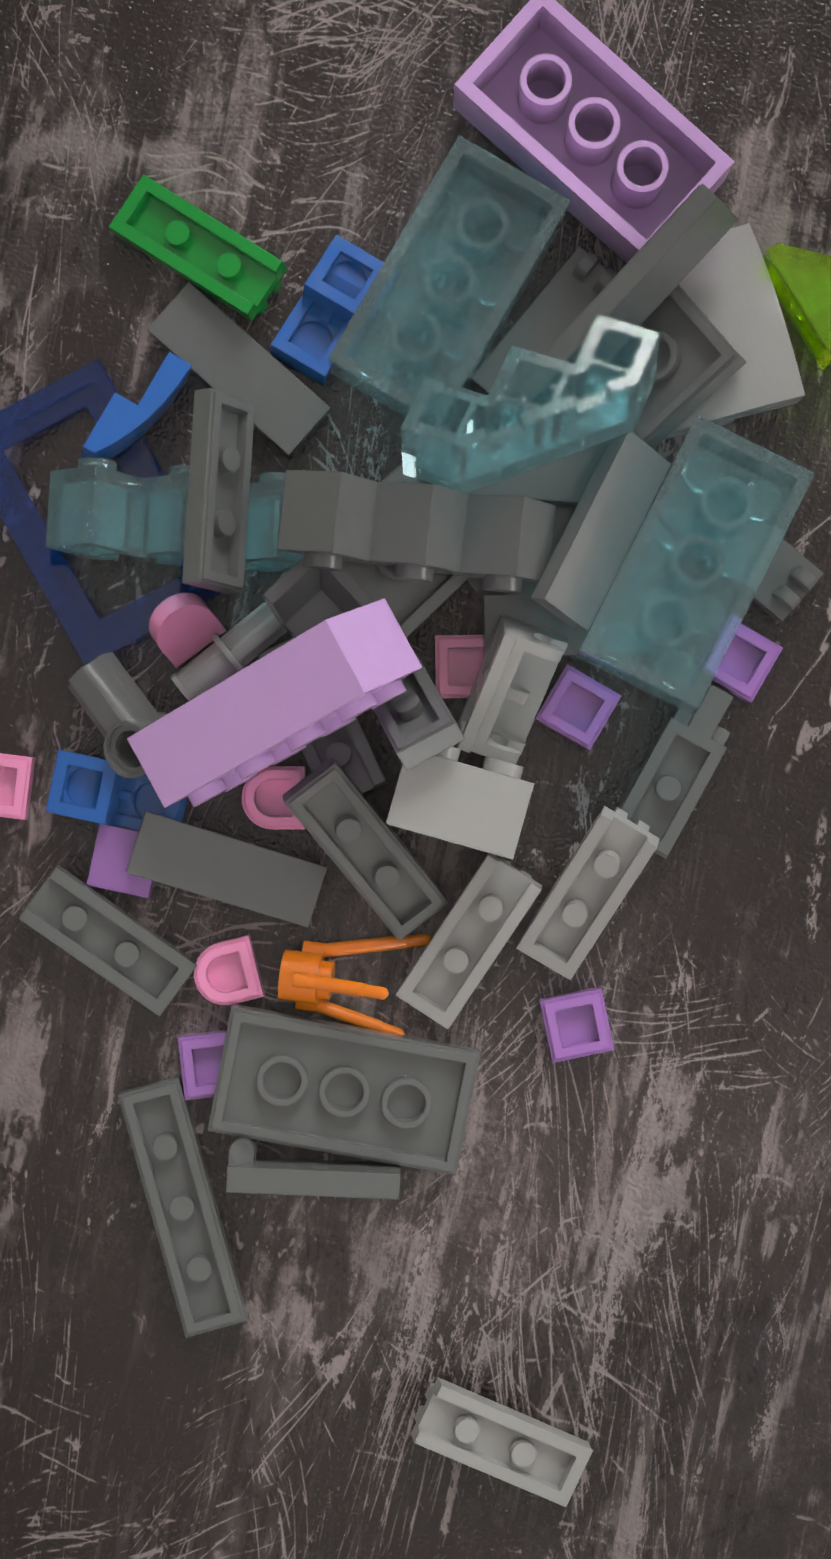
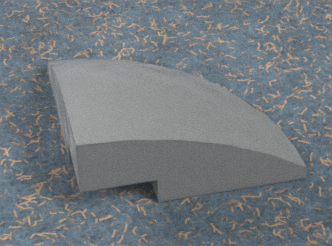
(742, 303)

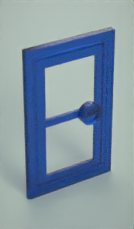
(89, 635)

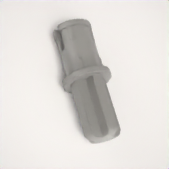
(229, 652)

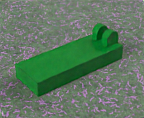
(198, 248)

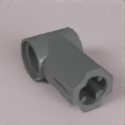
(115, 708)

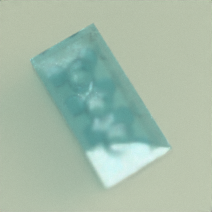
(449, 278)
(695, 565)

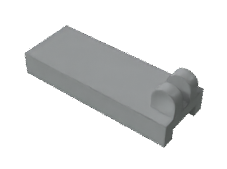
(588, 891)
(469, 939)
(500, 1441)

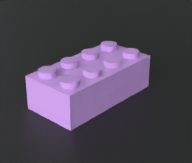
(587, 126)
(277, 705)

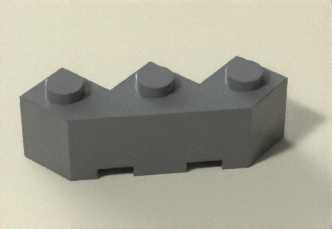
(415, 529)

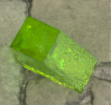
(804, 290)

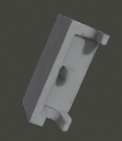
(509, 689)

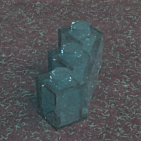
(533, 412)
(114, 513)

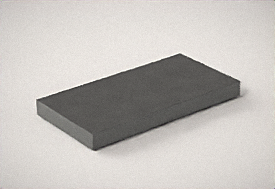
(343, 1089)

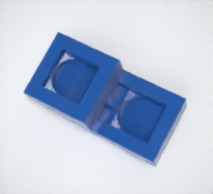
(325, 309)
(126, 422)
(93, 792)

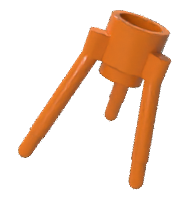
(310, 979)

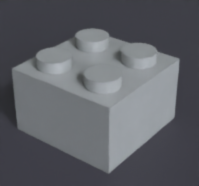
(463, 802)

